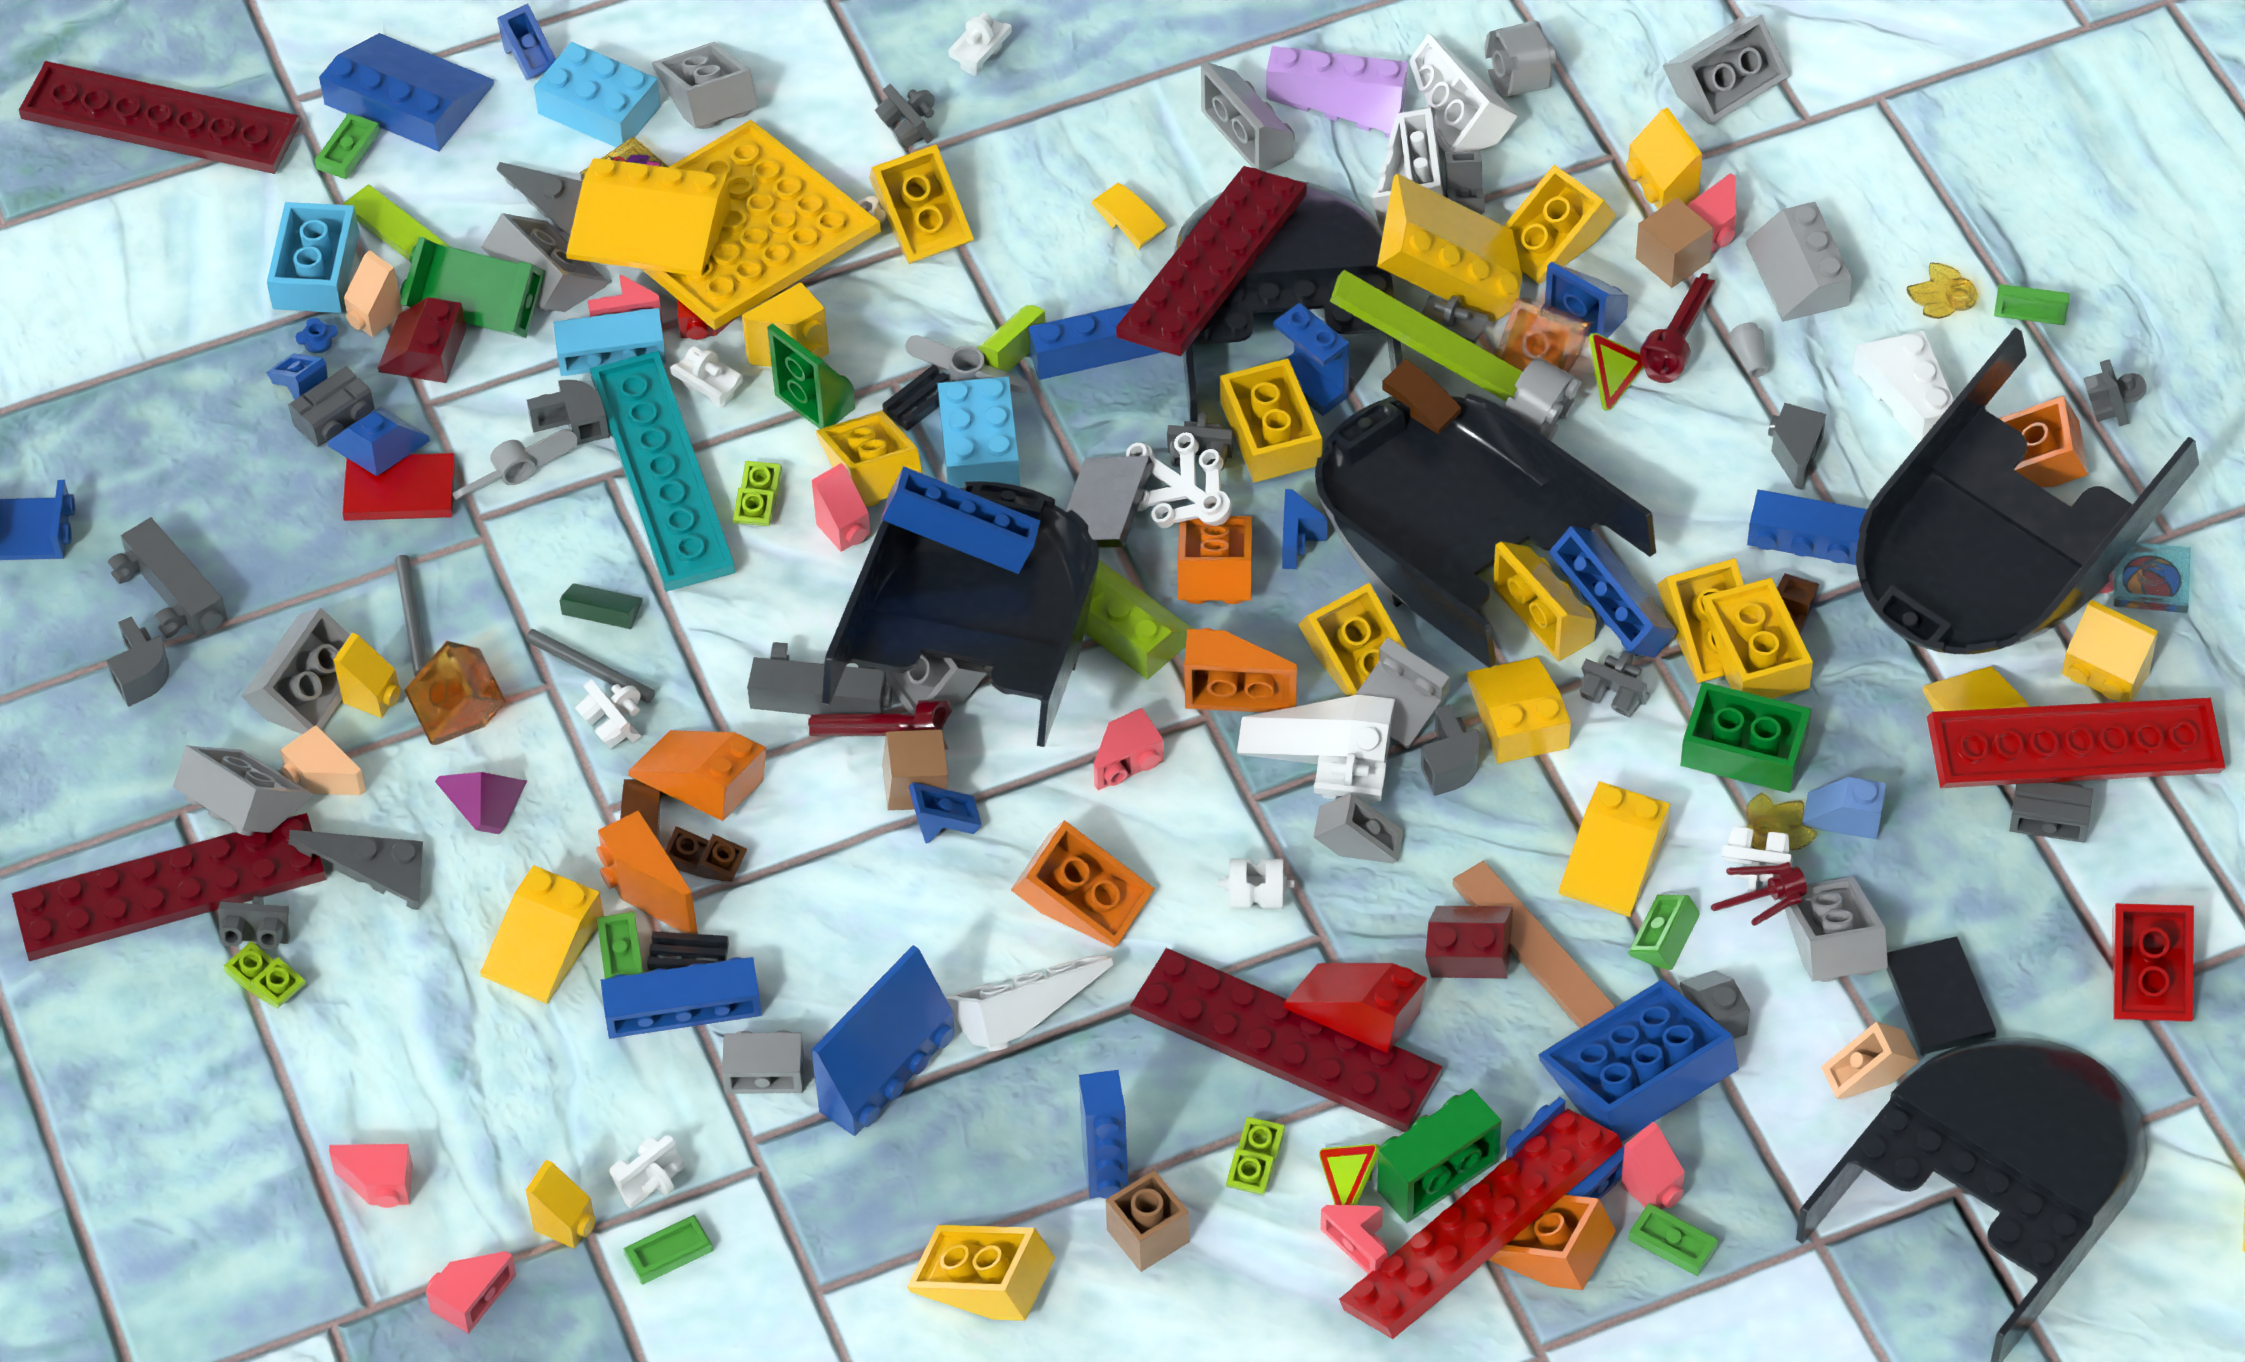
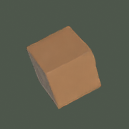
(1674, 242)
(912, 758)
(1147, 1220)

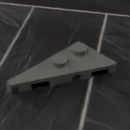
(550, 194)
(378, 861)

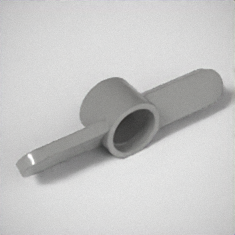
(954, 359)
(516, 463)

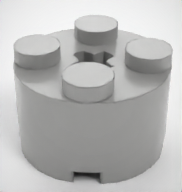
(1519, 59)
(1543, 396)

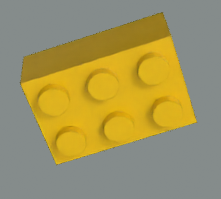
(1270, 420)

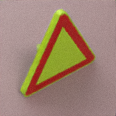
(1614, 368)
(1348, 1170)

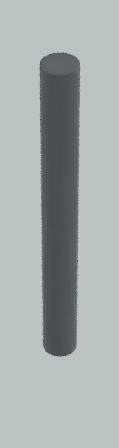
(411, 613)
(587, 664)

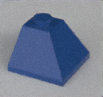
(1586, 298)
(378, 441)

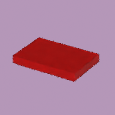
(408, 490)

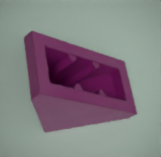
(483, 798)

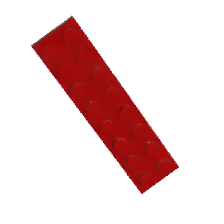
(2075, 742)
(1480, 1223)

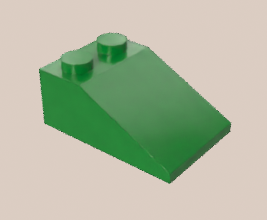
(808, 382)

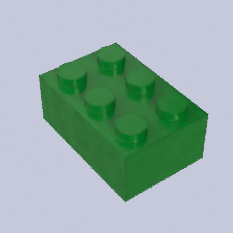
(1745, 737)
(1438, 1155)

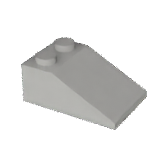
(707, 85)
(1838, 931)

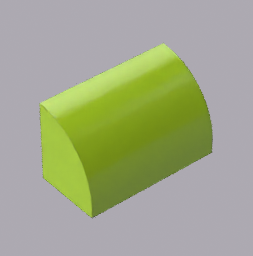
(1011, 340)

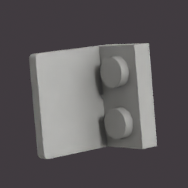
(1413, 685)

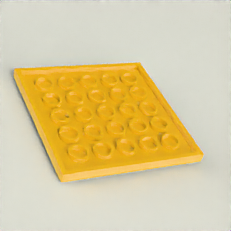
(778, 227)

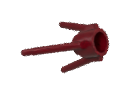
(1786, 884)

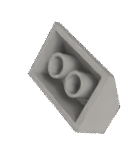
(1727, 69)
(1244, 118)
(539, 243)
(1800, 263)
(299, 677)
(935, 680)
(238, 788)

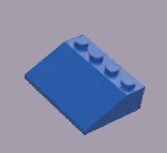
(403, 89)
(881, 1043)
(1641, 1060)

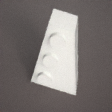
(1412, 154)
(1906, 378)

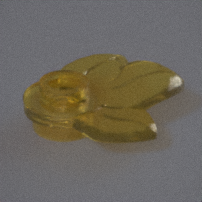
(1944, 292)
(1778, 818)

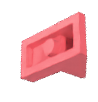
(633, 298)
(1353, 1231)

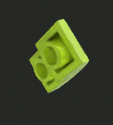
(757, 493)
(262, 976)
(1255, 1156)

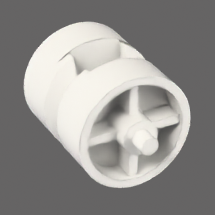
(1256, 883)

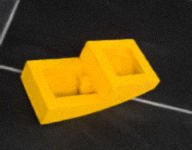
(1129, 212)

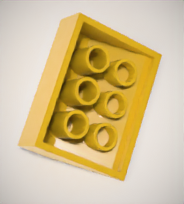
(648, 216)
(1449, 250)

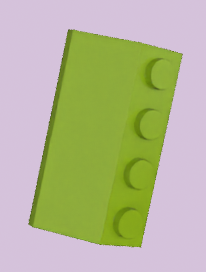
(1133, 624)

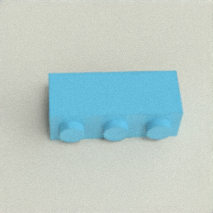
(607, 339)

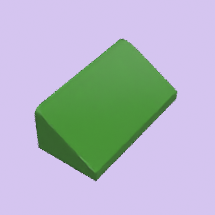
(1665, 930)

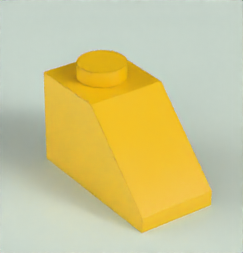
(366, 677)
(559, 1206)

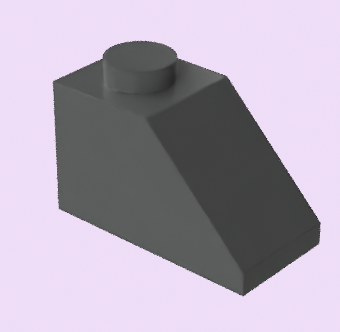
(1796, 440)
(1720, 1000)

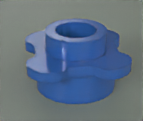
(316, 336)

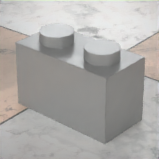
(762, 1062)

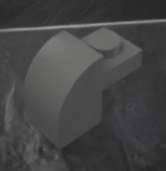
(1464, 179)
(574, 406)
(141, 668)
(1453, 758)

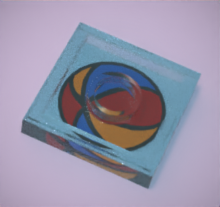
(2153, 578)

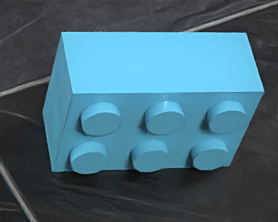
(597, 95)
(313, 257)
(978, 431)

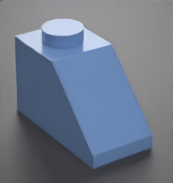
(1846, 807)

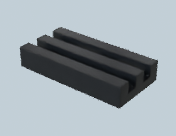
(915, 395)
(688, 947)

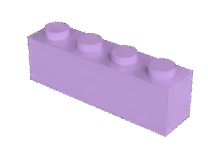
(1338, 85)

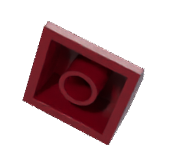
(425, 341)
(1469, 941)

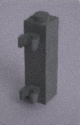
(173, 576)
(798, 687)

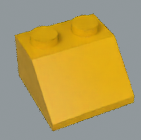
(1665, 161)
(794, 313)
(2110, 653)

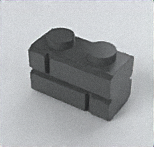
(331, 406)
(2052, 810)

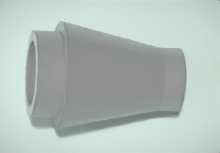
(1749, 346)

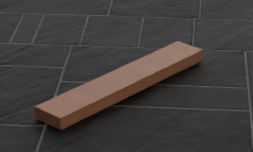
(1536, 947)

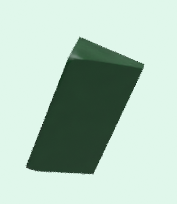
(600, 605)

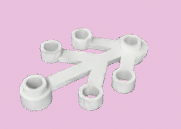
(1184, 485)

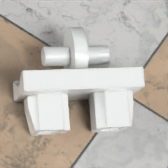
(979, 42)
(706, 374)
(617, 725)
(1347, 775)
(1740, 852)
(649, 1171)

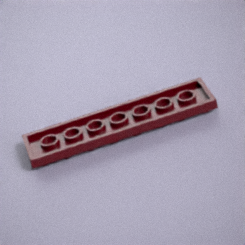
(159, 117)
(1211, 261)
(162, 888)
(1262, 1033)

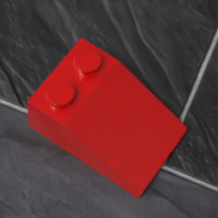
(2152, 962)
(1361, 1000)

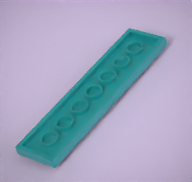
(662, 471)

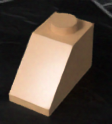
(373, 296)
(321, 765)
(1870, 1061)

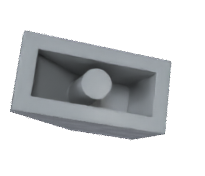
(1357, 830)

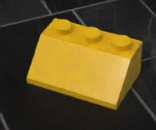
(1542, 600)

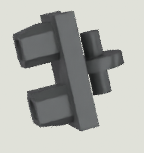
(913, 126)
(1455, 317)
(2108, 393)
(1206, 434)
(1628, 690)
(253, 922)

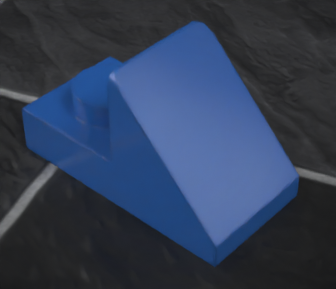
(526, 41)
(299, 373)
(1300, 524)
(943, 808)

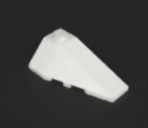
(1462, 105)
(1322, 728)
(1005, 1012)

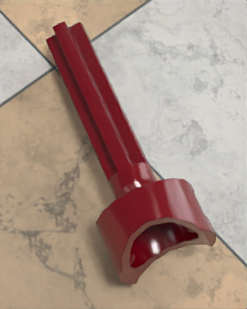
(1668, 346)
(928, 716)

